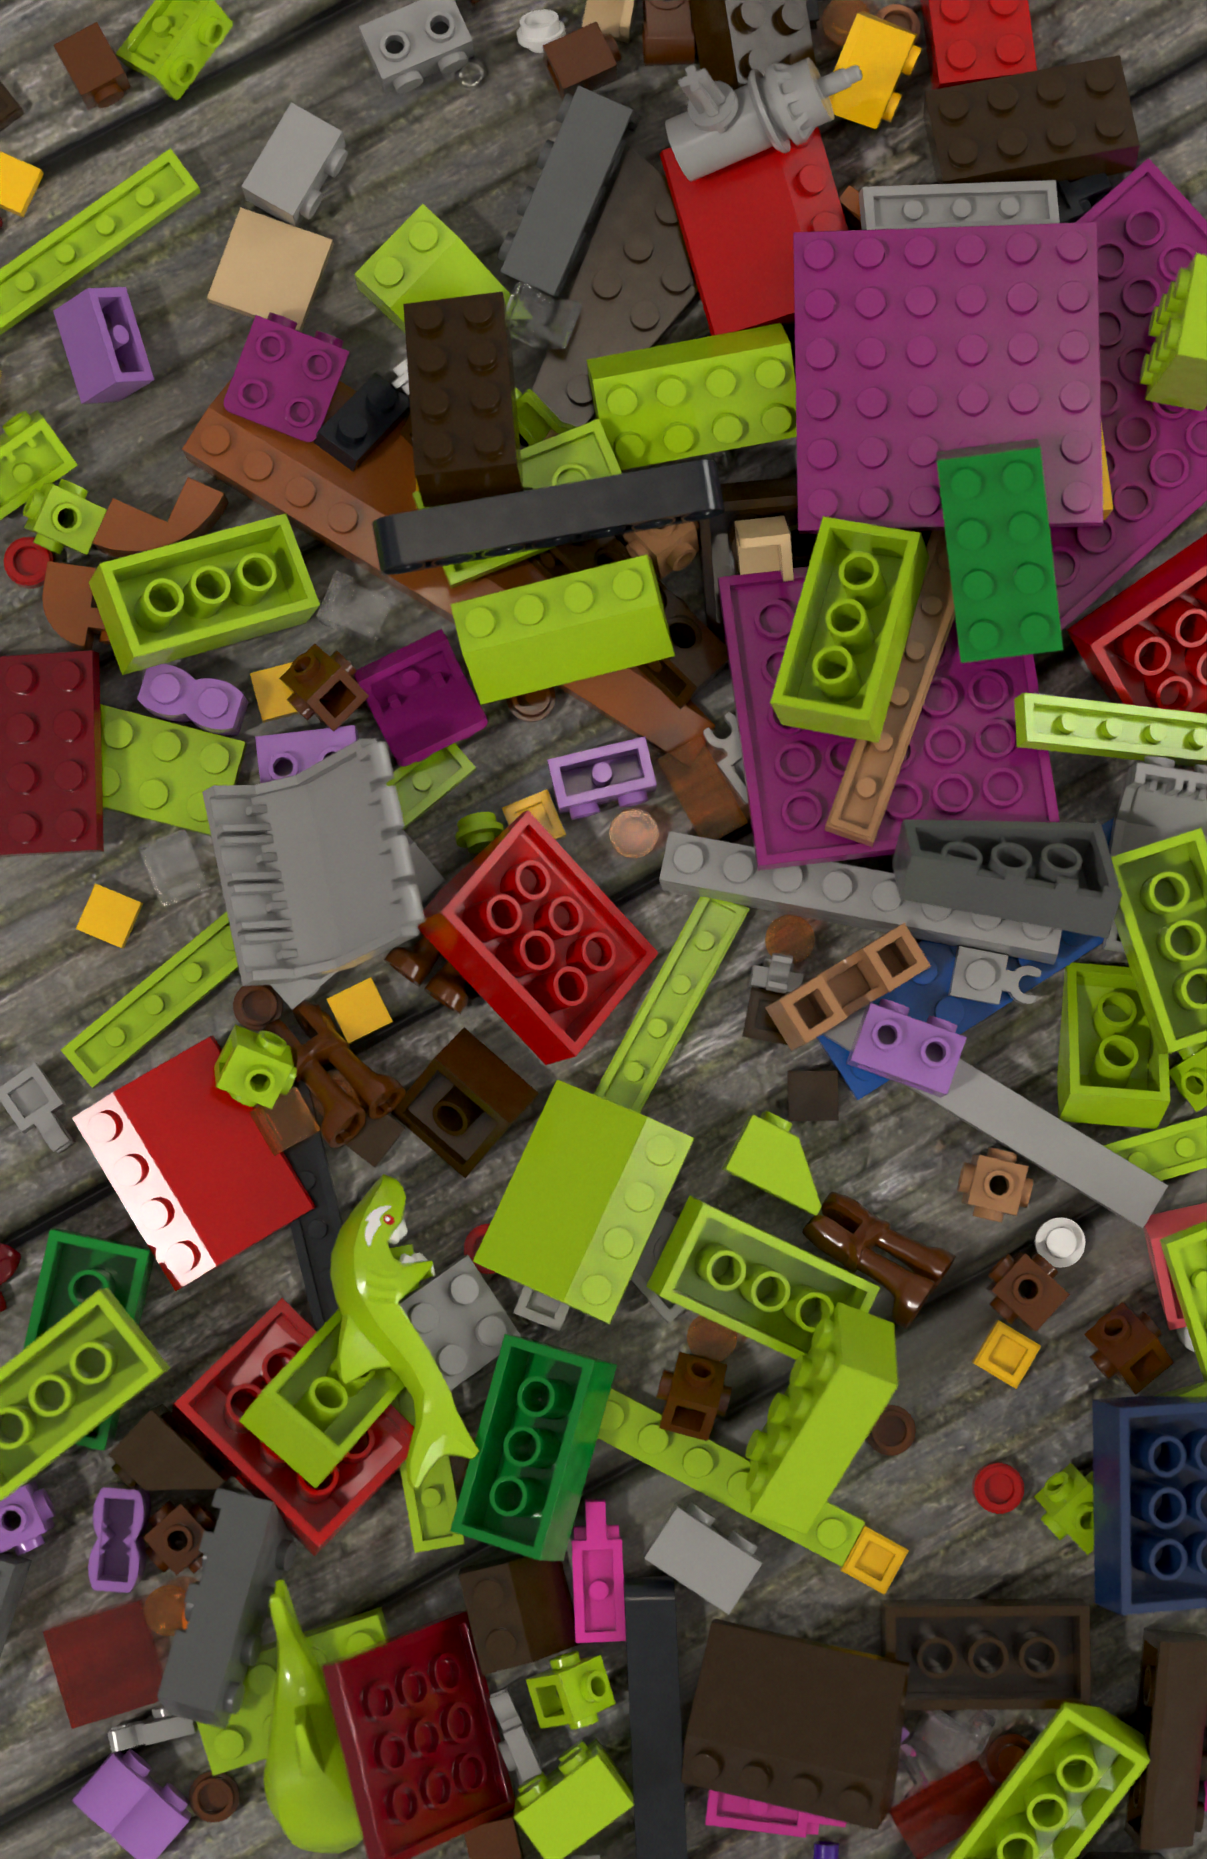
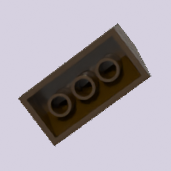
(1172, 1718)

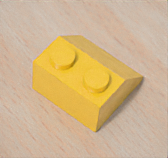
(883, 55)

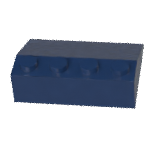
(1150, 1503)

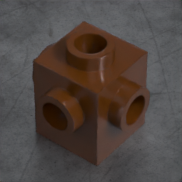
(323, 686)
(1043, 1295)
(1128, 1348)
(694, 1385)
(187, 1518)

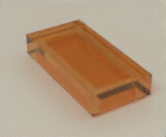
(701, 790)

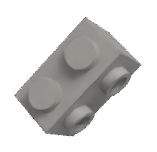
(416, 43)
(295, 166)
(703, 1557)

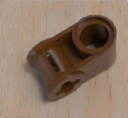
(667, 33)

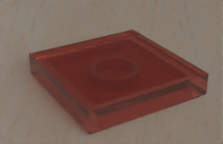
(105, 1663)
(943, 1809)

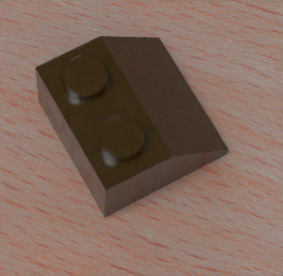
(464, 1102)
(165, 1456)
(517, 1610)

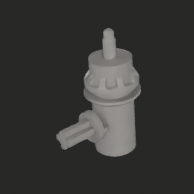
(764, 114)

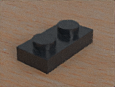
(363, 422)

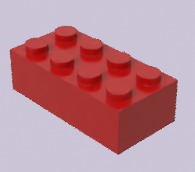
(977, 40)

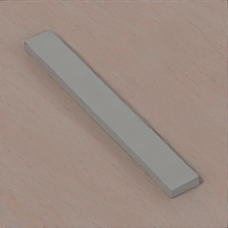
(1038, 1137)

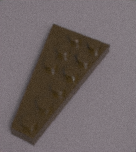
(628, 287)

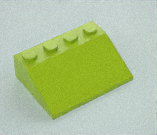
(584, 1201)

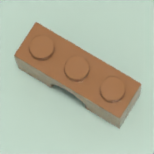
(847, 986)

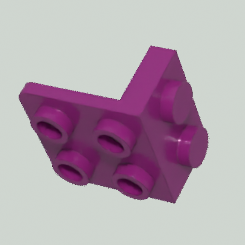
(286, 377)
(421, 699)

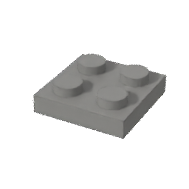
(458, 1320)

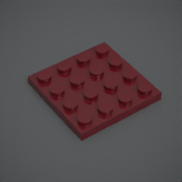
(50, 754)
(419, 1738)

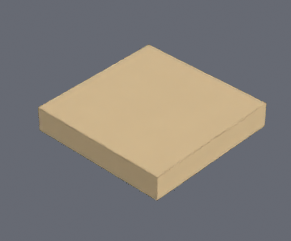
(270, 268)

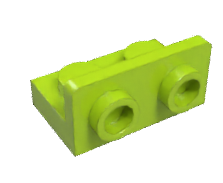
(175, 42)
(28, 459)

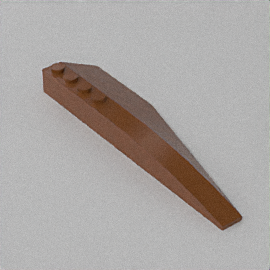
(339, 512)

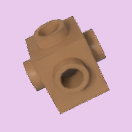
(667, 546)
(975, 1182)

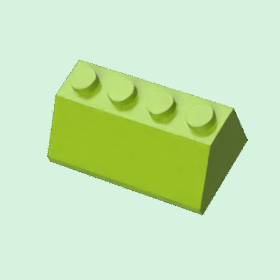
(563, 629)
(1059, 1789)

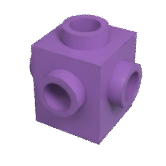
(36, 1518)

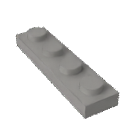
(958, 205)

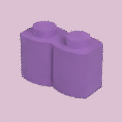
(179, 698)
(119, 1553)
(133, 1806)

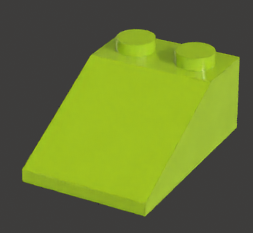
(423, 264)
(1107, 1052)
(313, 1415)

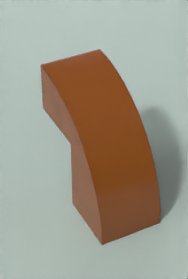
(132, 531)

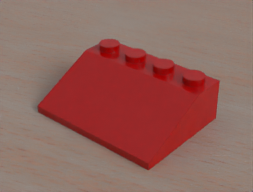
(743, 227)
(1153, 637)
(537, 940)
(191, 1165)
(226, 1391)

